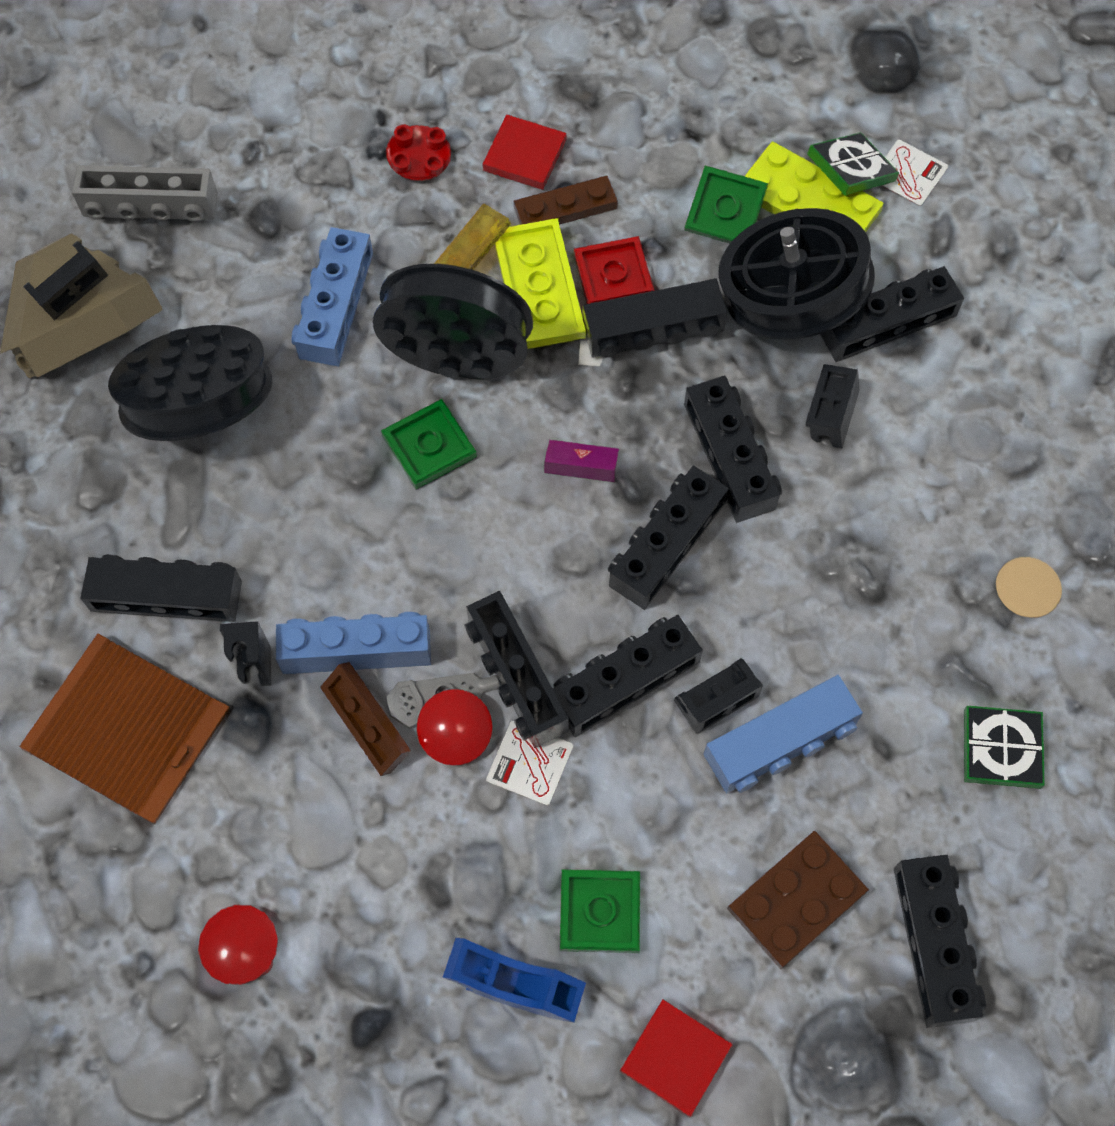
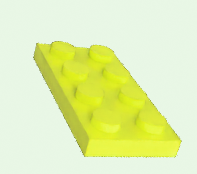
(801, 184)
(538, 269)

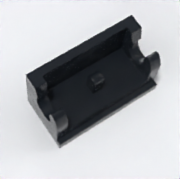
(68, 283)
(833, 404)
(249, 647)
(719, 696)

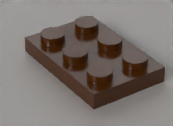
(797, 899)

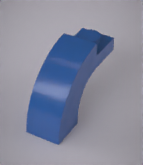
(514, 982)

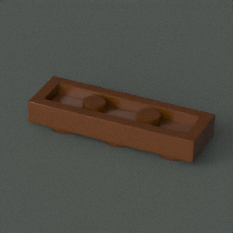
(568, 202)
(365, 719)

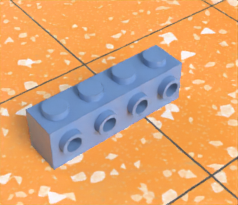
(333, 296)
(363, 642)
(783, 734)

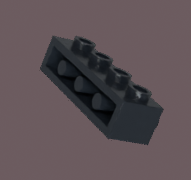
(896, 313)
(654, 318)
(732, 448)
(667, 537)
(161, 588)
(517, 669)
(627, 674)
(938, 941)

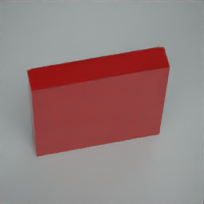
(524, 152)
(613, 270)
(676, 1058)

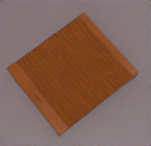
(125, 728)

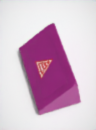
(581, 460)

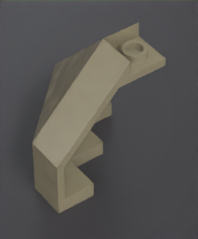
(98, 317)

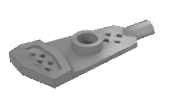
(423, 690)

